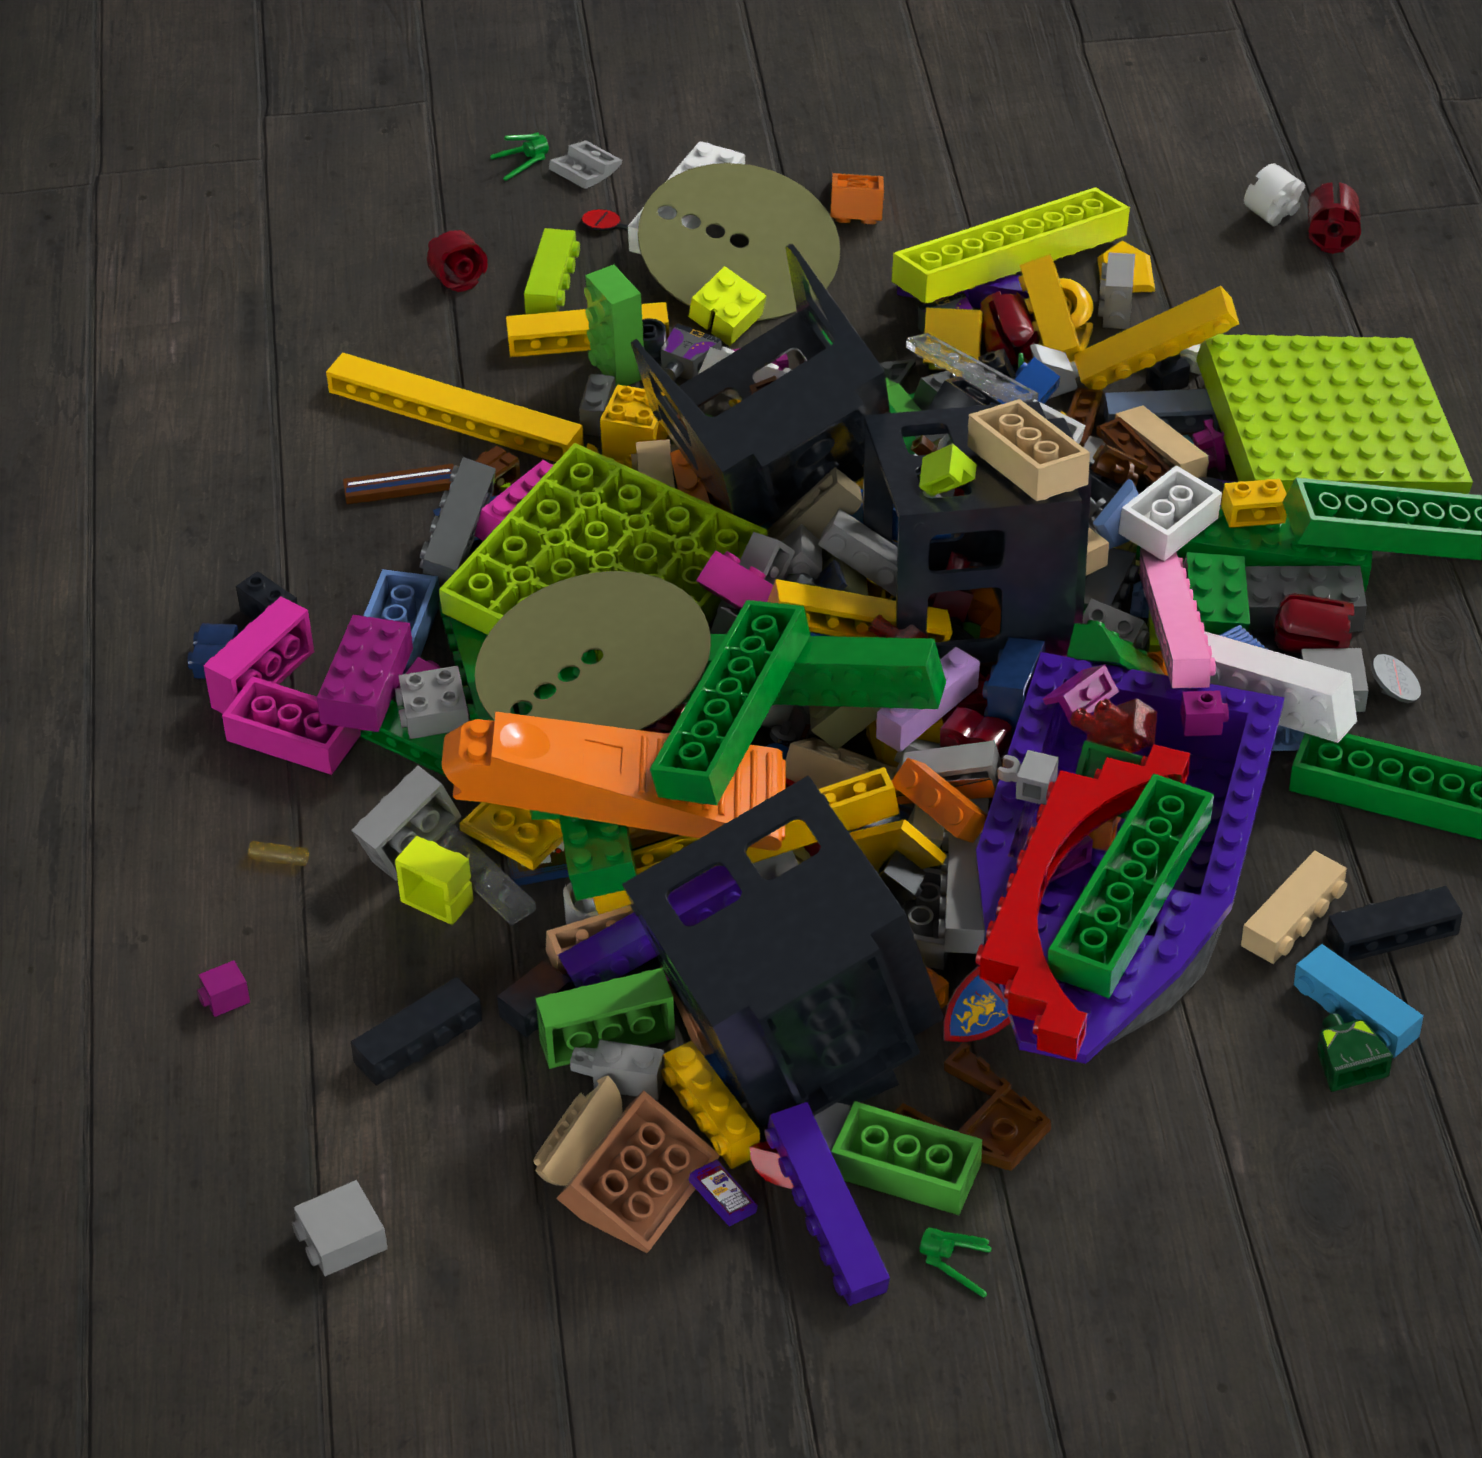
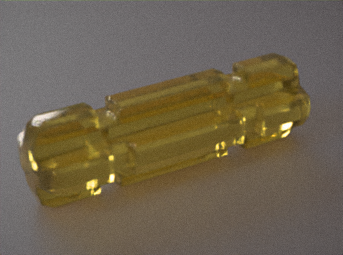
(278, 853)

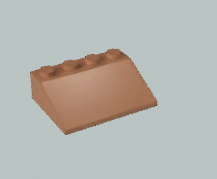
(638, 1174)

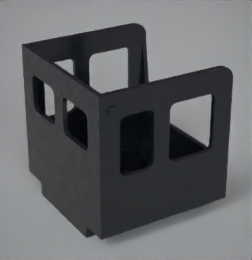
(788, 433)
(1018, 545)
(805, 975)

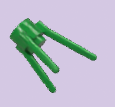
(535, 146)
(940, 1244)

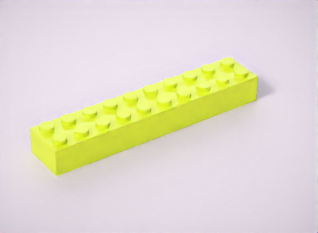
(1002, 245)

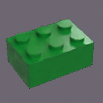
(1219, 590)

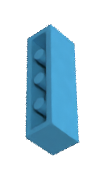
(1356, 996)

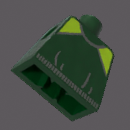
(1351, 1053)

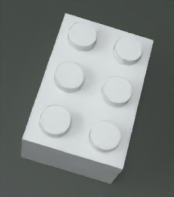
(1170, 513)

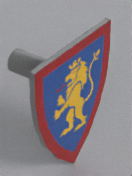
(975, 1010)

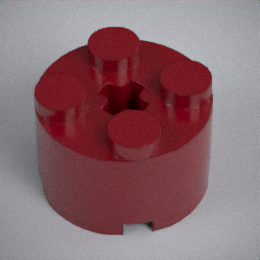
(456, 260)

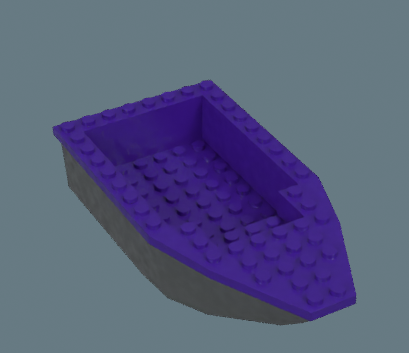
(1193, 914)

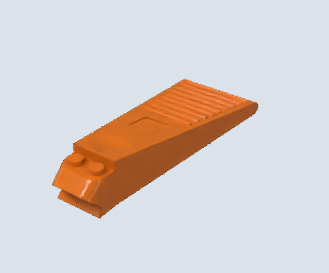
(596, 775)

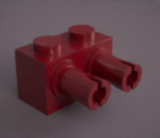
(954, 601)

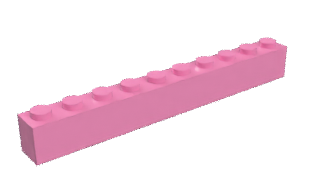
(1176, 621)

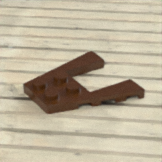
(1004, 1122)

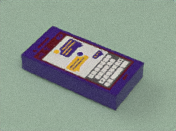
(722, 1192)

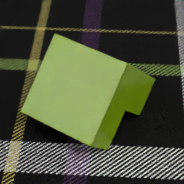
(946, 470)

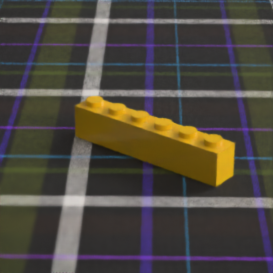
(561, 330)
(1156, 339)
(850, 613)

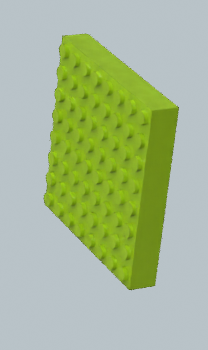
(1330, 411)
(592, 520)

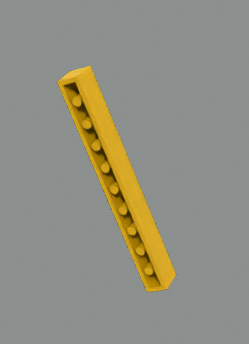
(453, 407)
(854, 801)

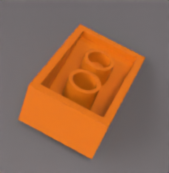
(857, 198)

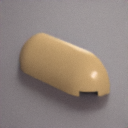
(579, 1132)

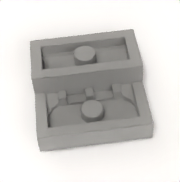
(585, 164)

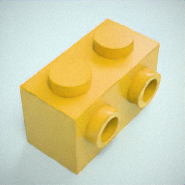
(1254, 503)

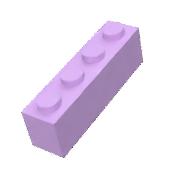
(902, 726)

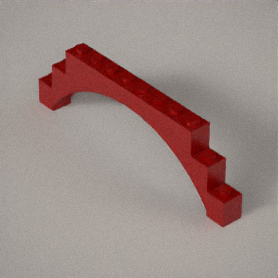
(1013, 945)

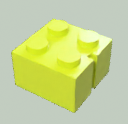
(734, 304)
(434, 880)

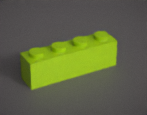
(551, 271)

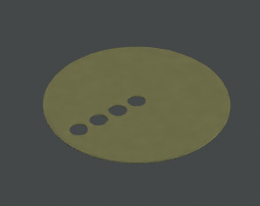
(745, 202)
(645, 627)

